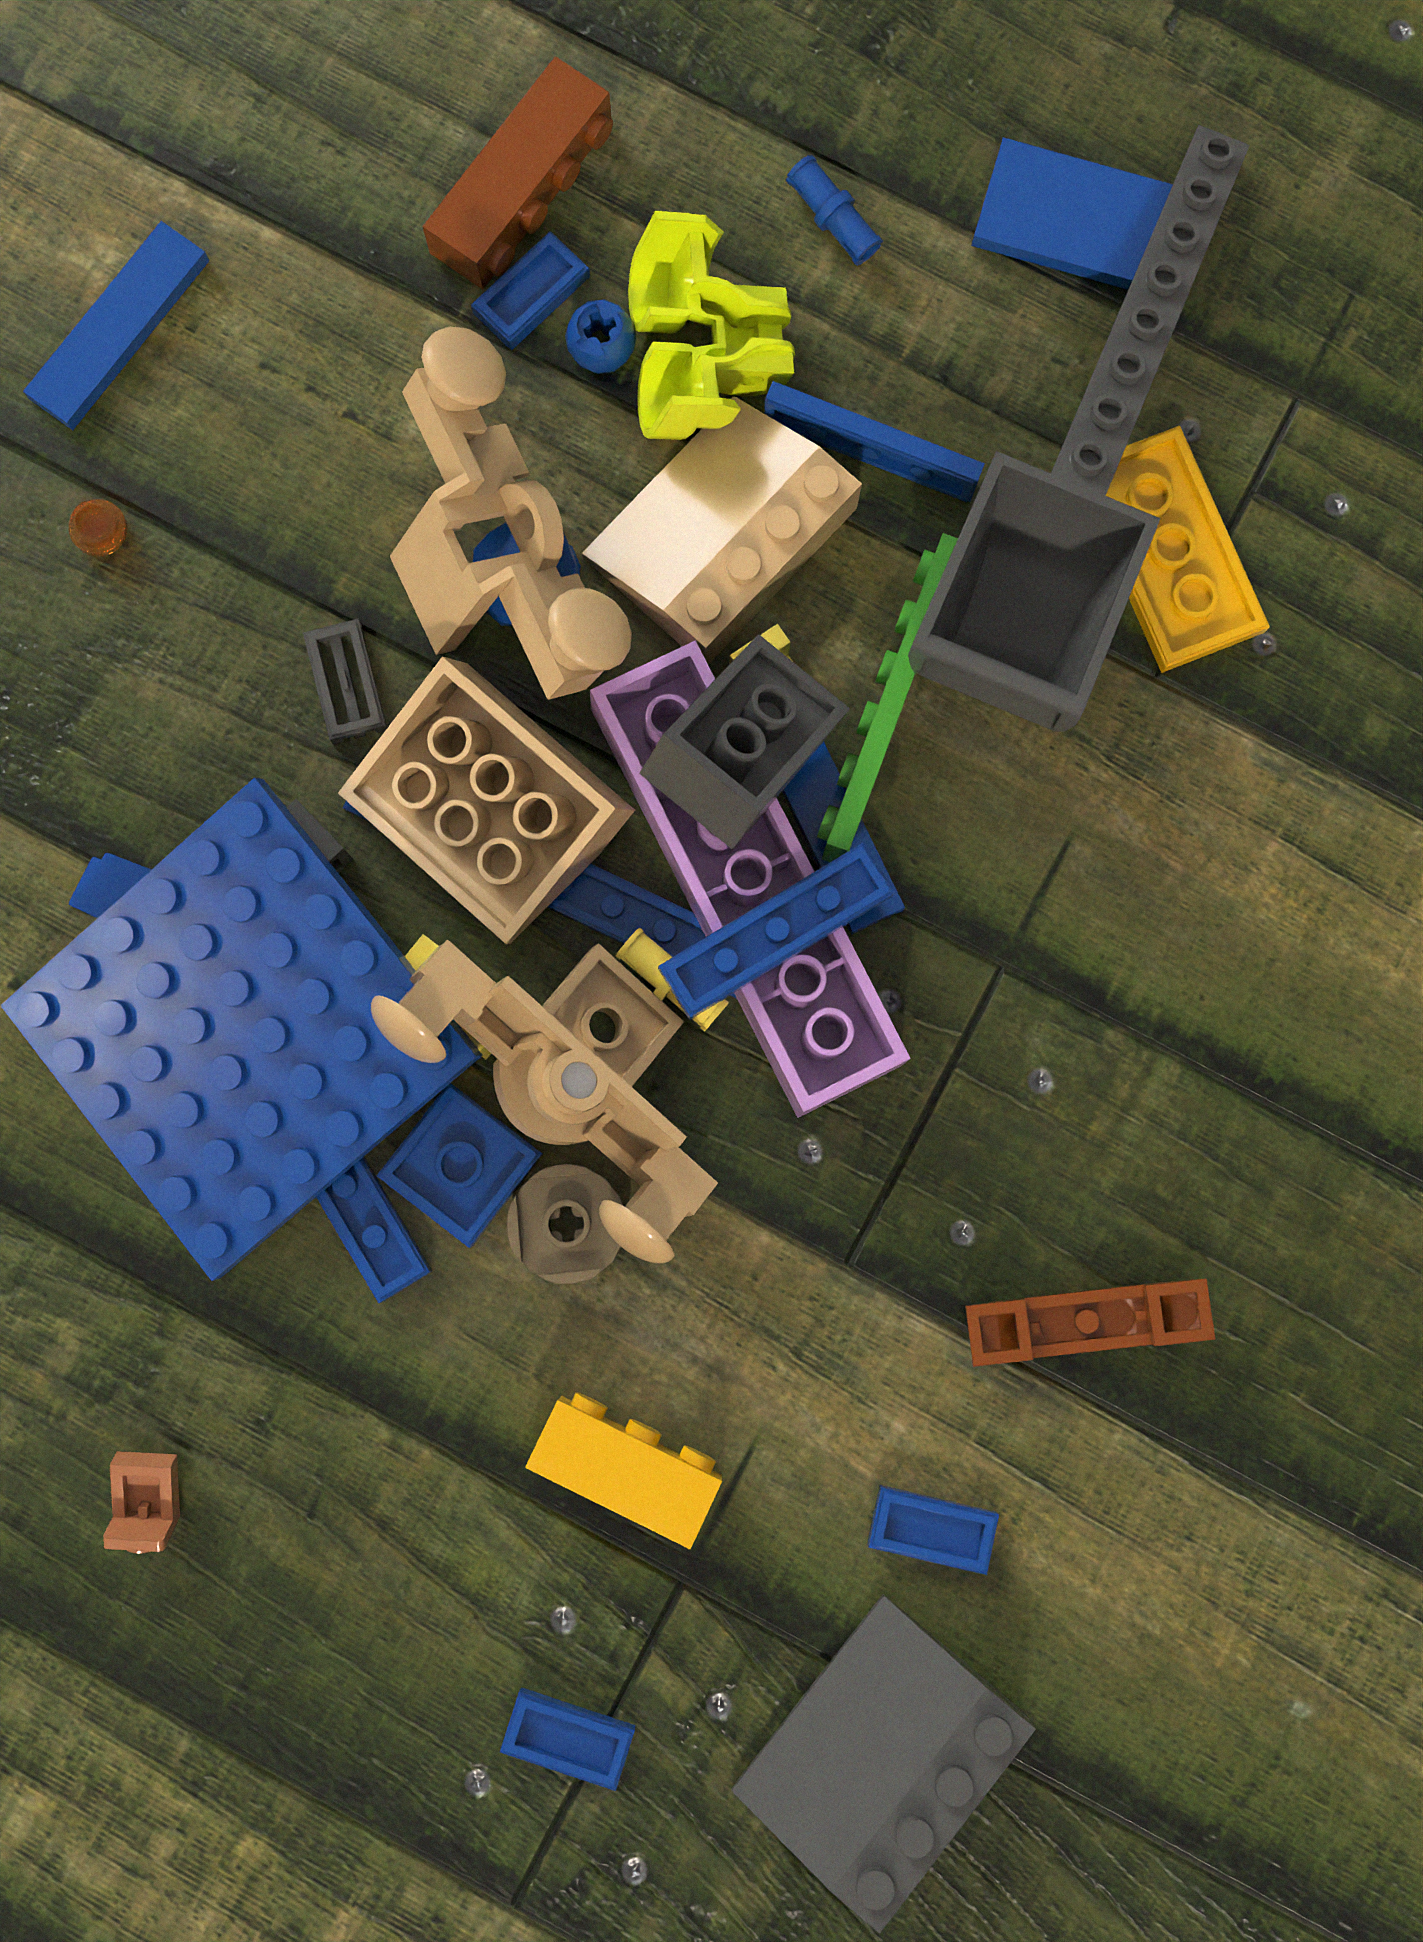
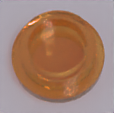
(97, 527)

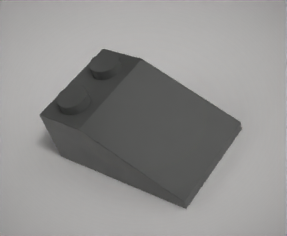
(743, 740)

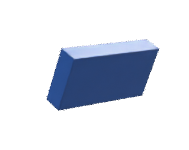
(530, 290)
(933, 1529)
(567, 1739)

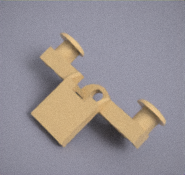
(560, 623)

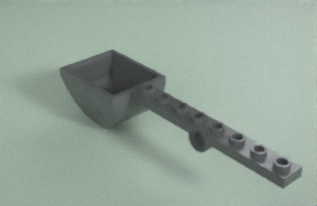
(1048, 553)

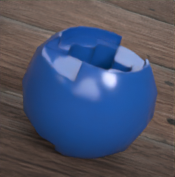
(614, 323)

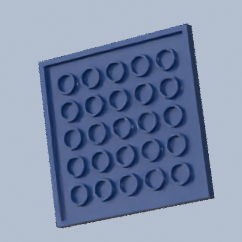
(232, 1030)

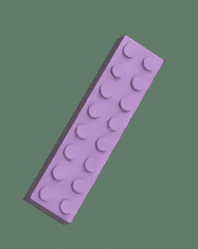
(815, 1010)

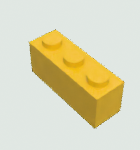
(626, 1469)

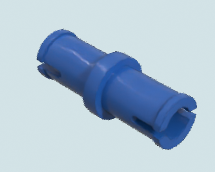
(834, 210)

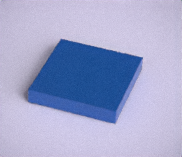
(459, 1165)

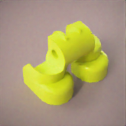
(747, 351)

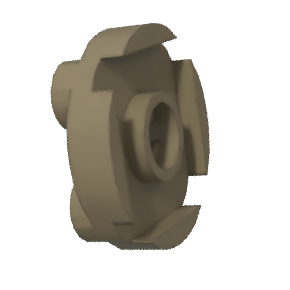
(541, 1202)

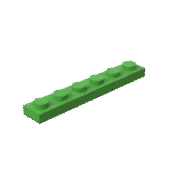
(880, 719)

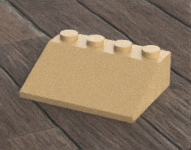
(724, 528)
(484, 799)

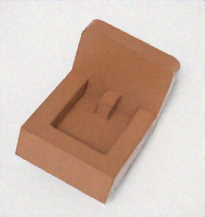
(142, 1501)

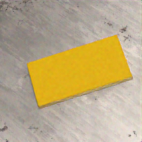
(1191, 583)

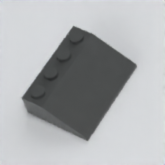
(882, 1762)

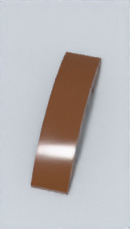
(1090, 1321)

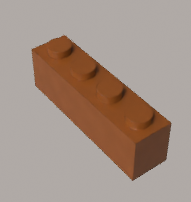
(519, 173)

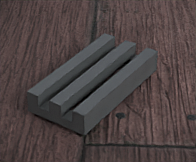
(357, 726)

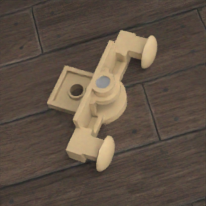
(562, 1080)

